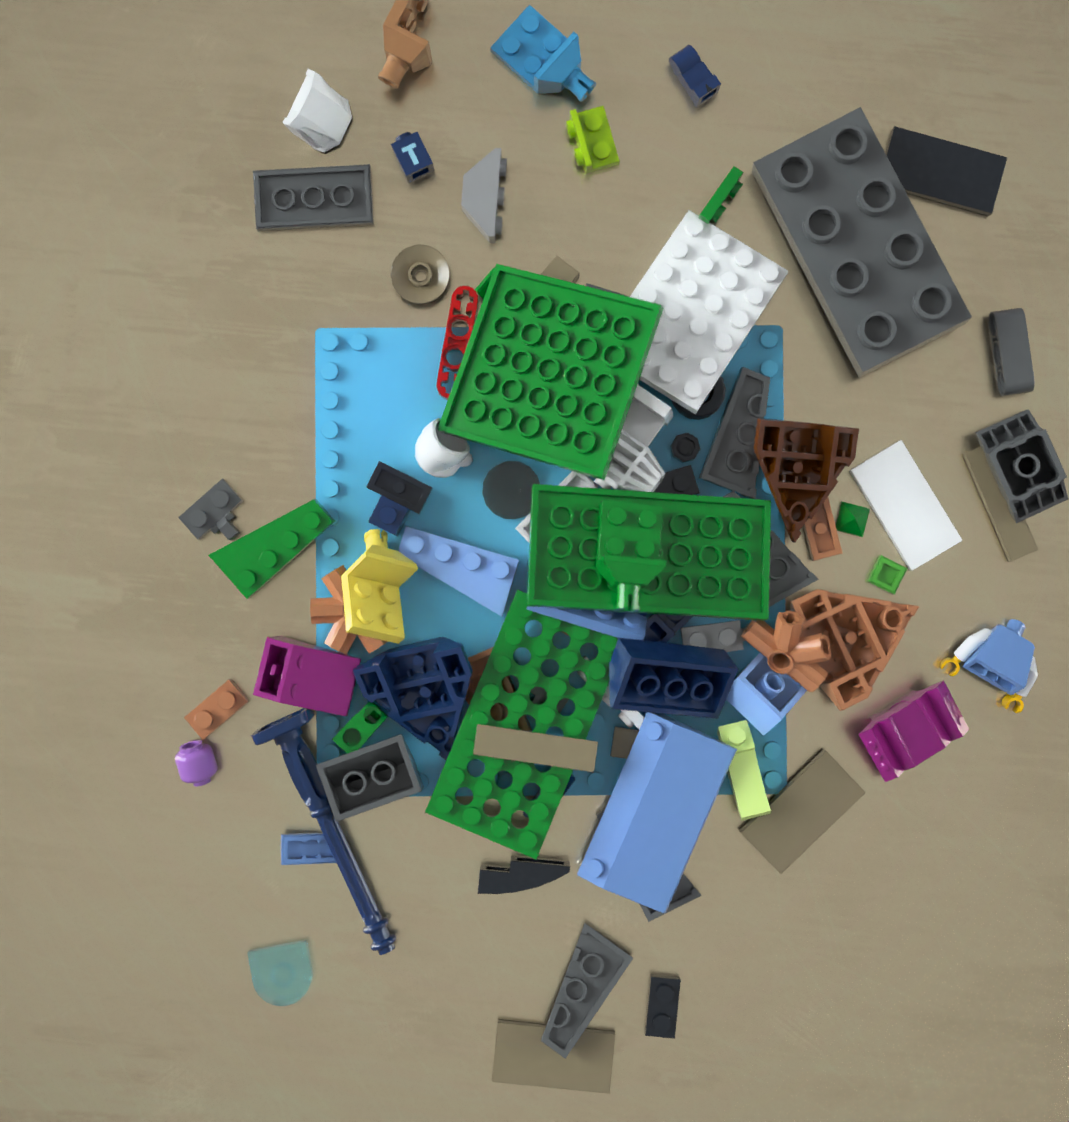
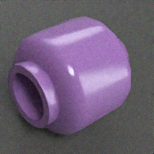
(196, 763)

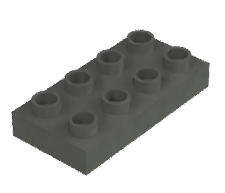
(860, 242)

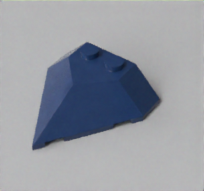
(420, 688)

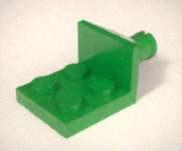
(629, 549)

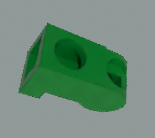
(360, 728)

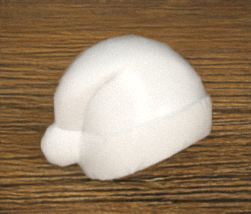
(441, 453)

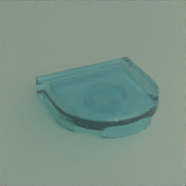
(281, 972)

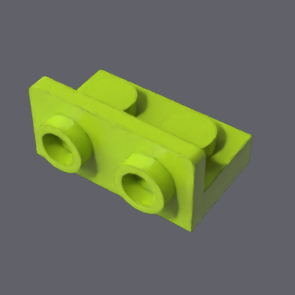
(594, 139)

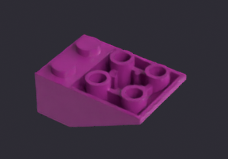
(306, 676)

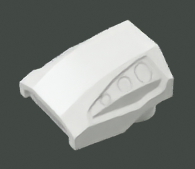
(319, 114)

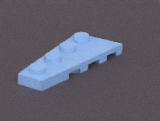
(469, 569)

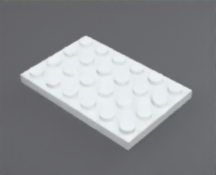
(709, 300)

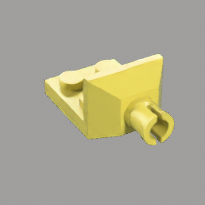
(373, 590)

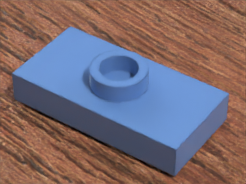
(305, 849)

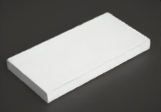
(905, 505)

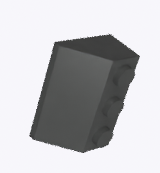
(370, 777)

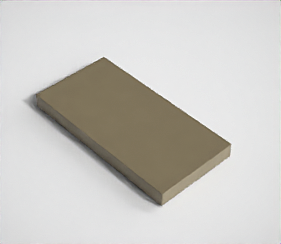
(803, 811)
(527, 1061)

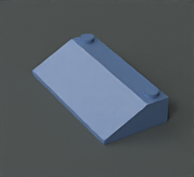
(656, 811)

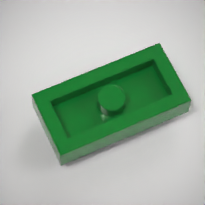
(729, 187)

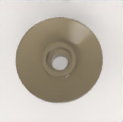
(417, 259)

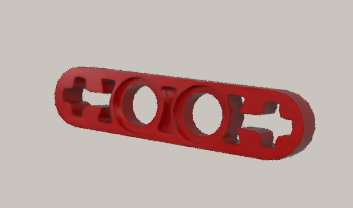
(454, 342)

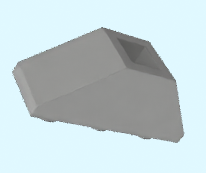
(483, 194)

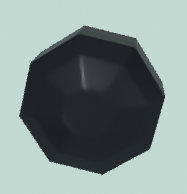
(685, 447)

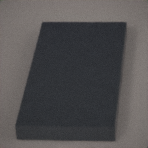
(946, 170)

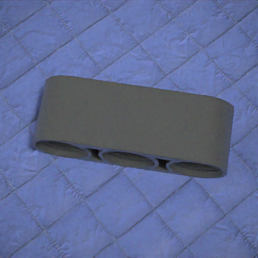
(1011, 351)

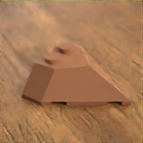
(860, 636)

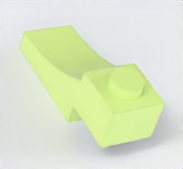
(744, 771)

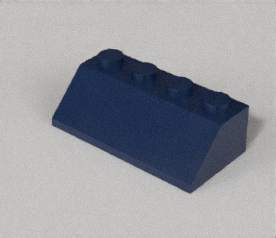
(669, 678)

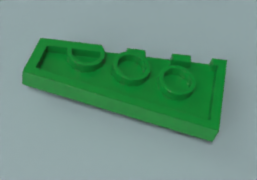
(267, 550)

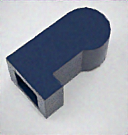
(694, 75)

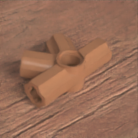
(332, 611)
(788, 651)

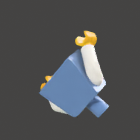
(1001, 659)

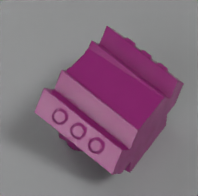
(912, 729)

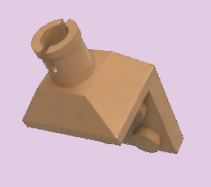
(402, 47)

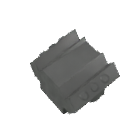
(1024, 465)

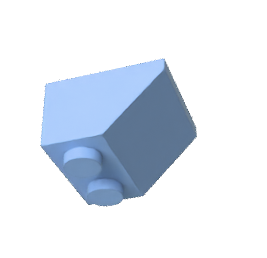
(763, 694)

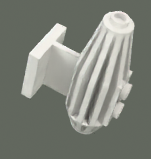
(633, 462)

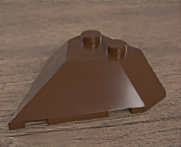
(802, 465)

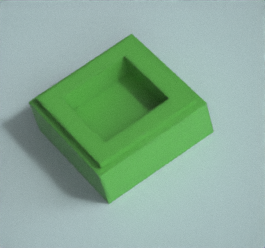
(886, 574)

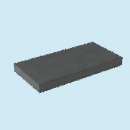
(313, 197)

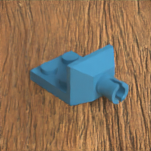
(543, 55)

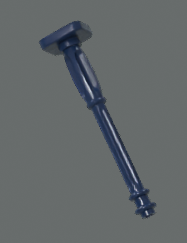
(307, 781)

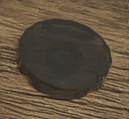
(509, 489)

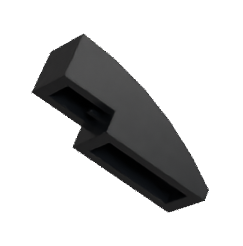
(521, 875)

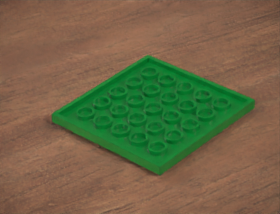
(550, 370)

